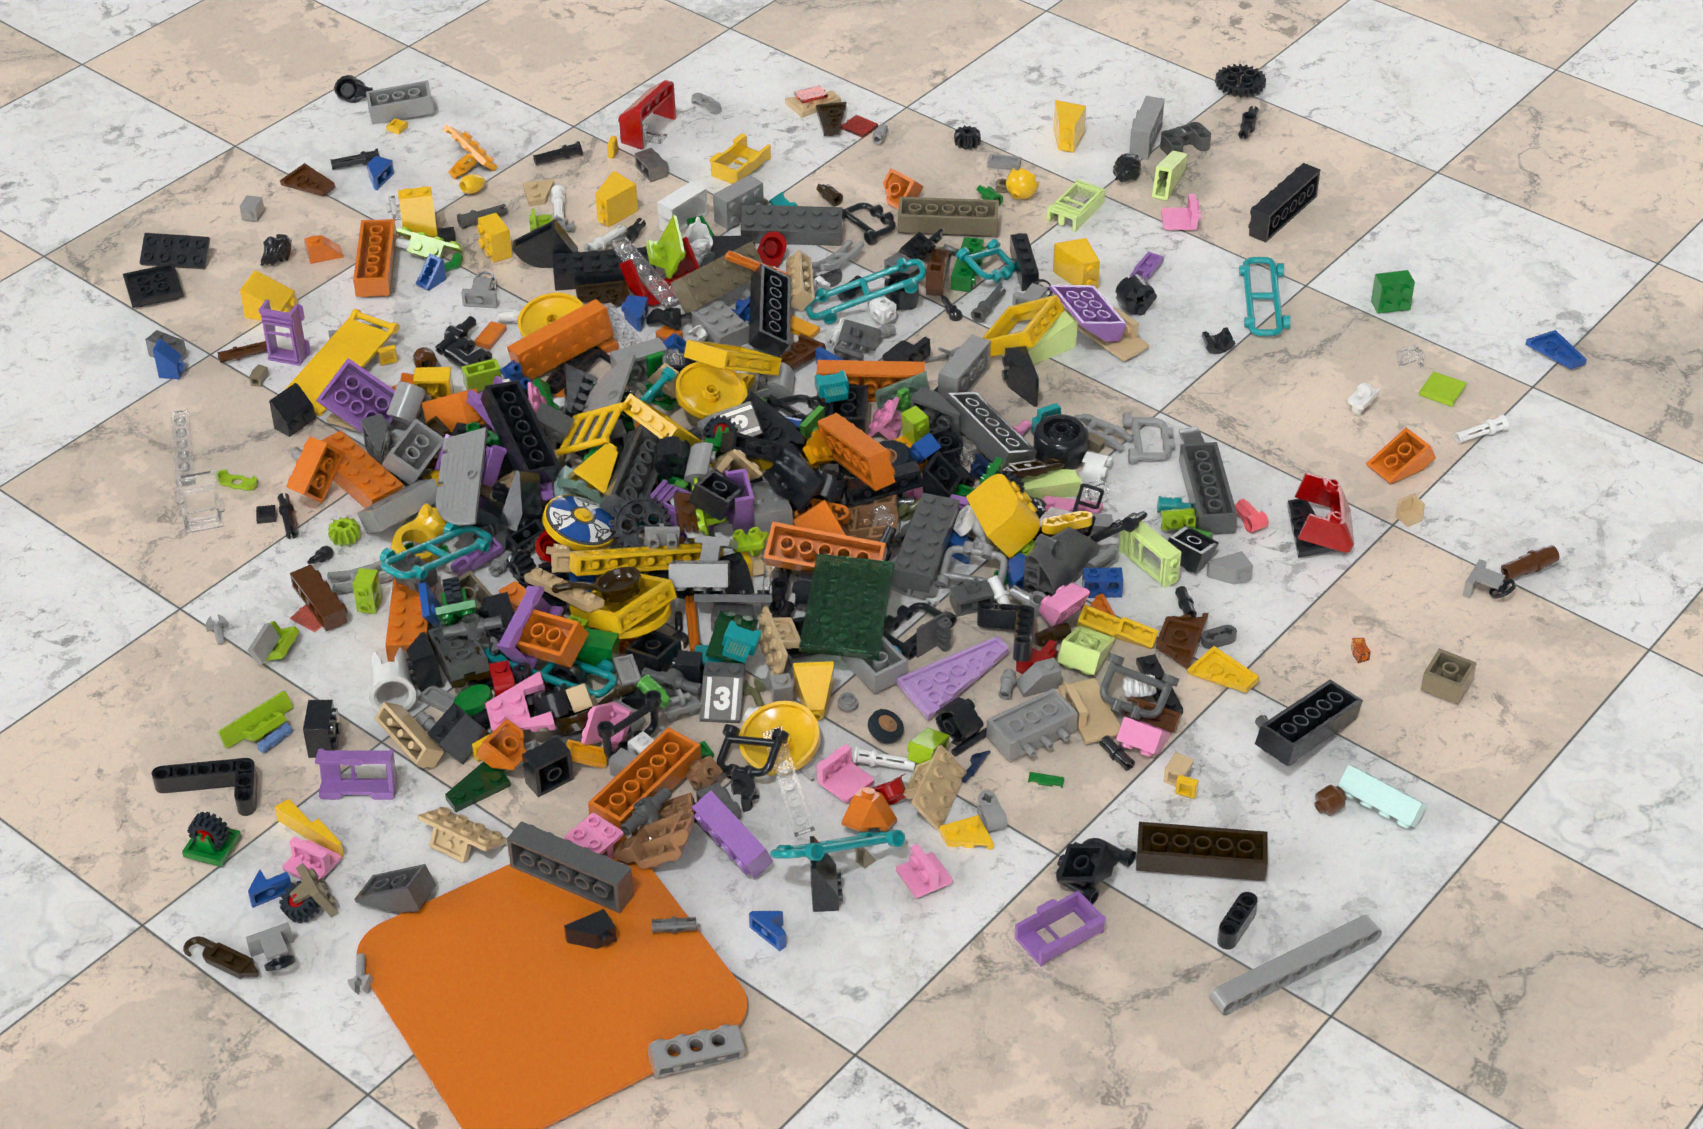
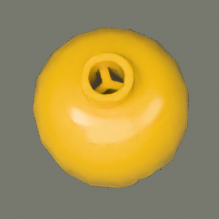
(1021, 184)

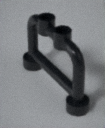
(870, 234)
(783, 403)
(1128, 524)
(905, 613)
(607, 729)
(732, 736)
(1125, 857)

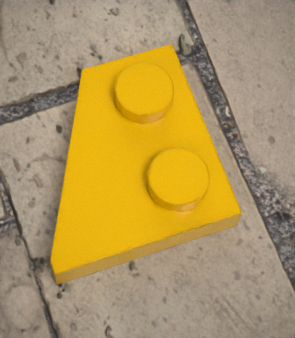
(966, 833)

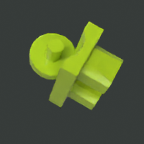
(1178, 518)
(751, 542)

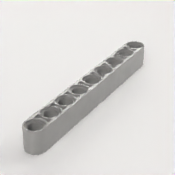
(1295, 965)

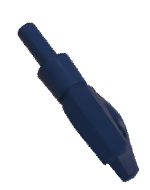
(976, 761)

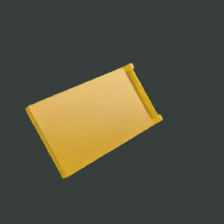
(351, 341)

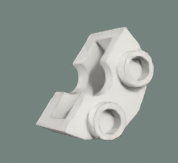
(1095, 466)

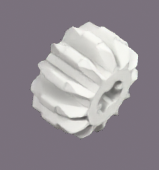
(1136, 688)

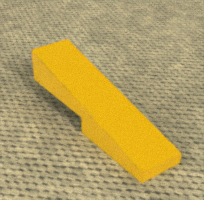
(1121, 629)
(316, 831)

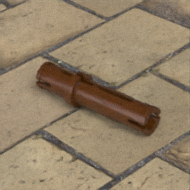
(237, 353)

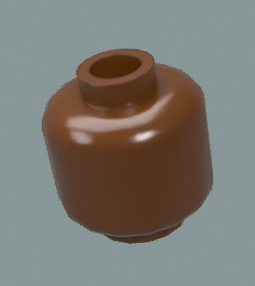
(424, 358)
(1330, 800)

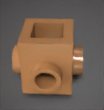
(703, 773)

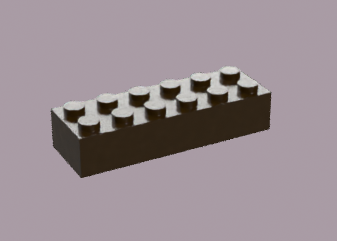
(1202, 851)

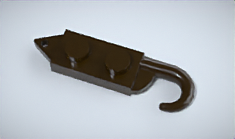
(1033, 467)
(223, 957)

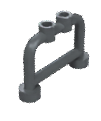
(1135, 712)

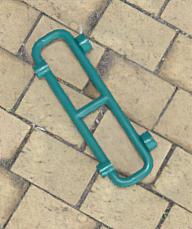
(1275, 271)
(909, 285)
(450, 531)
(604, 669)
(816, 851)

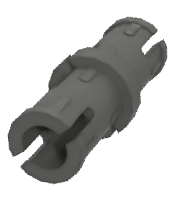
(674, 925)

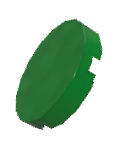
(474, 698)

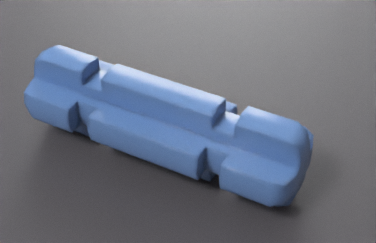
(274, 738)

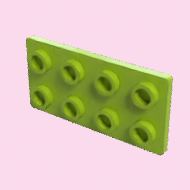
(668, 250)

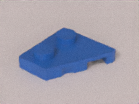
(428, 604)

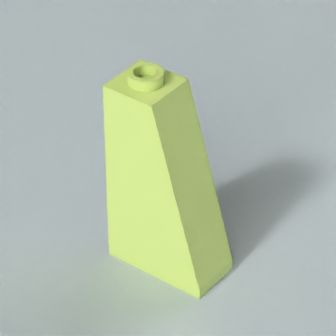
(1168, 174)
(1057, 339)
(1055, 483)

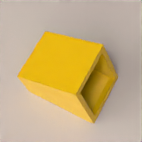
(1068, 124)
(616, 199)
(418, 210)
(1076, 262)
(262, 288)

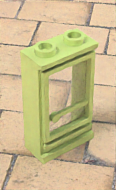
(1077, 204)
(1151, 553)

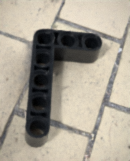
(1010, 617)
(212, 775)

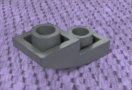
(1191, 435)

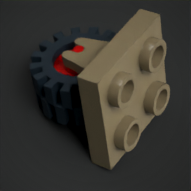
(307, 897)

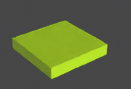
(1442, 389)

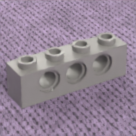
(664, 1064)

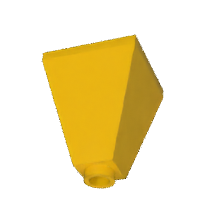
(597, 468)
(814, 685)

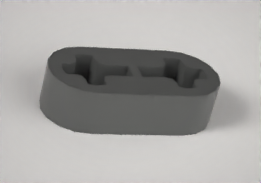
(1219, 636)

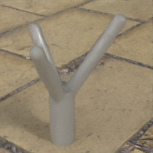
(949, 354)

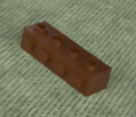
(319, 597)

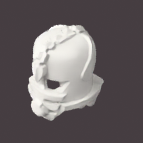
(699, 239)

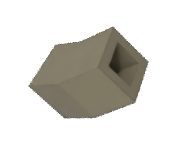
(258, 375)
(1096, 442)

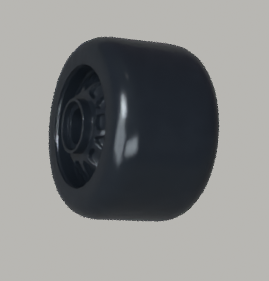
(1061, 438)

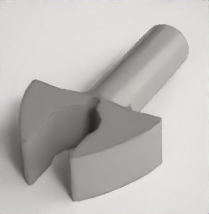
(568, 227)
(217, 628)
(360, 976)

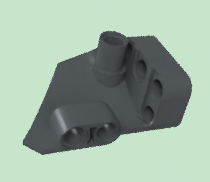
(1057, 560)

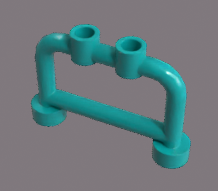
(993, 248)
(655, 390)

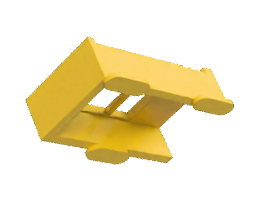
(754, 158)

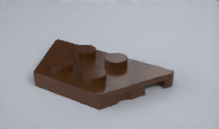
(1181, 637)

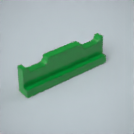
(1045, 779)

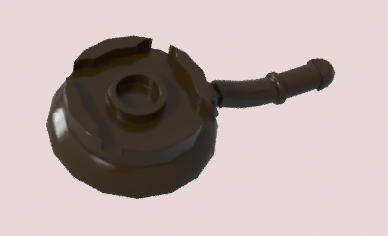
(614, 584)
(578, 720)

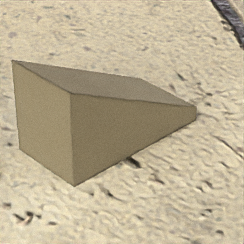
(864, 858)

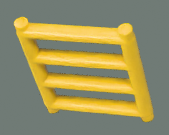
(592, 441)

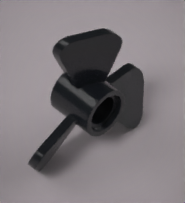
(670, 317)

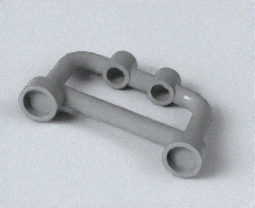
(1137, 453)
(968, 549)

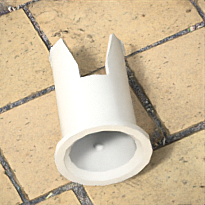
(391, 672)

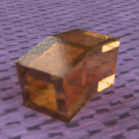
(1360, 650)

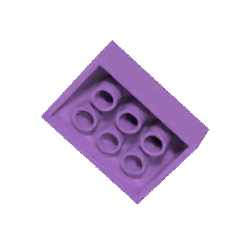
(1091, 310)
(356, 395)

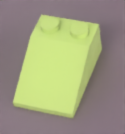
(1085, 650)

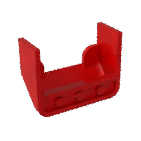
(658, 100)
(639, 289)
(1335, 529)

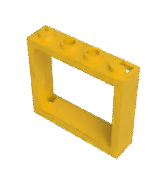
(1043, 315)
(735, 357)
(656, 420)
(656, 595)

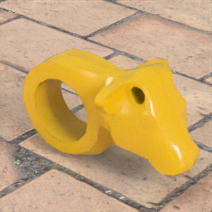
(423, 528)

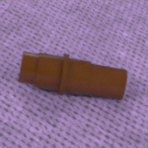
(1530, 562)

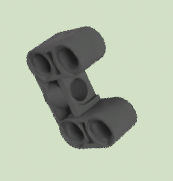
(1192, 134)

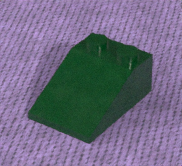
(715, 646)

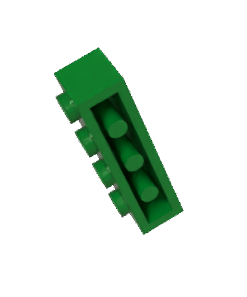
(963, 276)

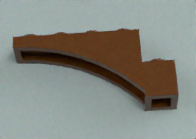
(937, 272)

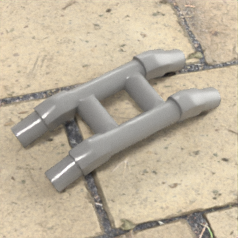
(830, 262)
(1109, 428)
(345, 575)

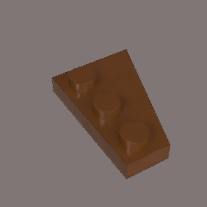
(308, 180)
(801, 351)

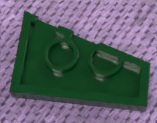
(477, 786)

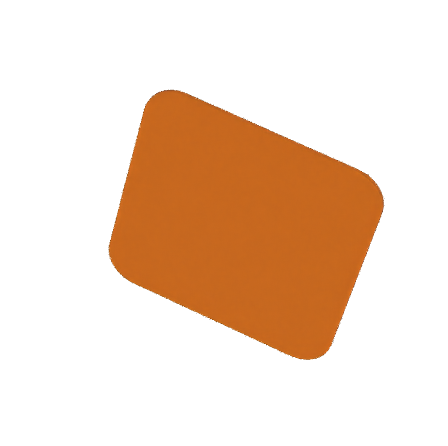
(533, 1025)

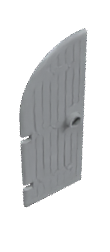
(607, 392)
(461, 477)

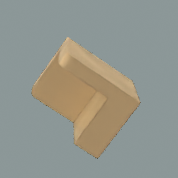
(1410, 510)
(580, 697)
(1177, 766)

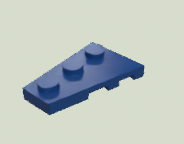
(1557, 348)

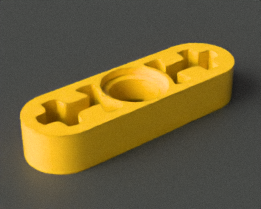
(1073, 520)

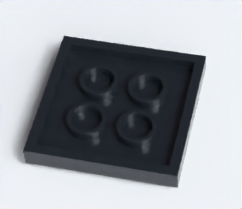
(153, 285)

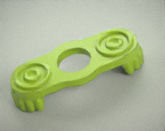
(226, 479)

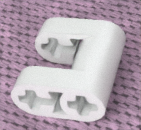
(968, 521)

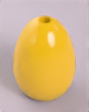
(472, 183)

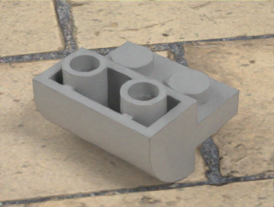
(778, 386)
(407, 403)
(699, 462)

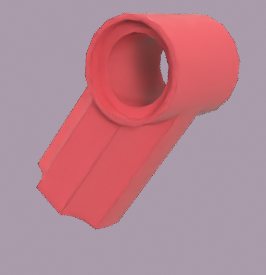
(1251, 517)

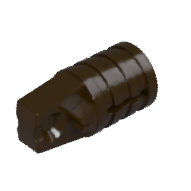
(830, 194)
(1055, 633)

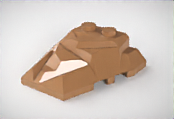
(862, 516)
(662, 839)

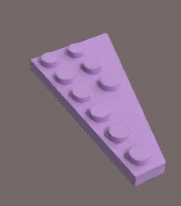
(947, 678)

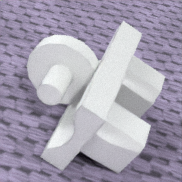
(1362, 397)

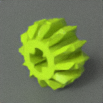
(344, 531)

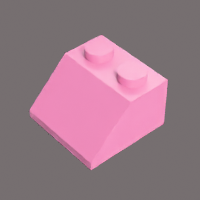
(1063, 604)
(1142, 736)

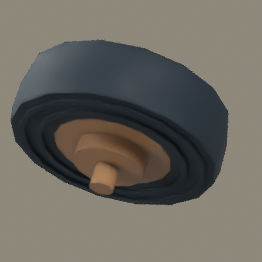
(885, 726)

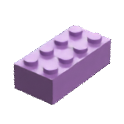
(731, 835)

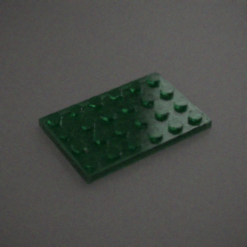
(847, 607)

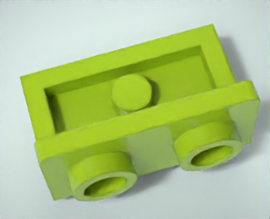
(287, 638)

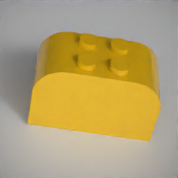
(1005, 513)

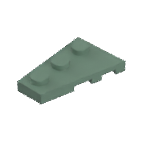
(890, 392)
(580, 488)

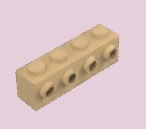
(802, 285)
(409, 735)

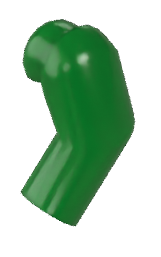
(455, 263)

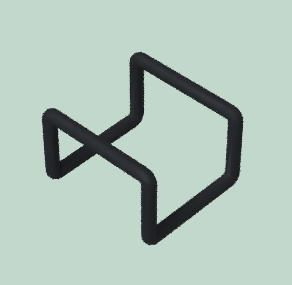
(1087, 504)

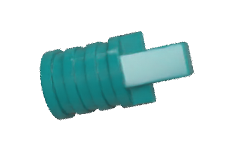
(1169, 503)

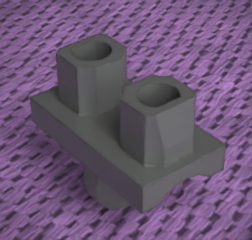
(849, 352)

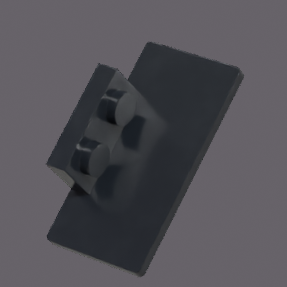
(181, 250)
(793, 478)

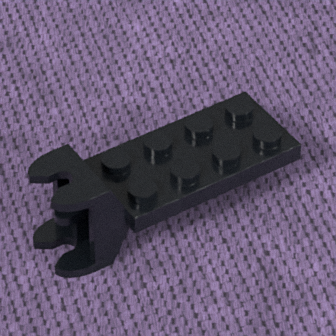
(776, 426)

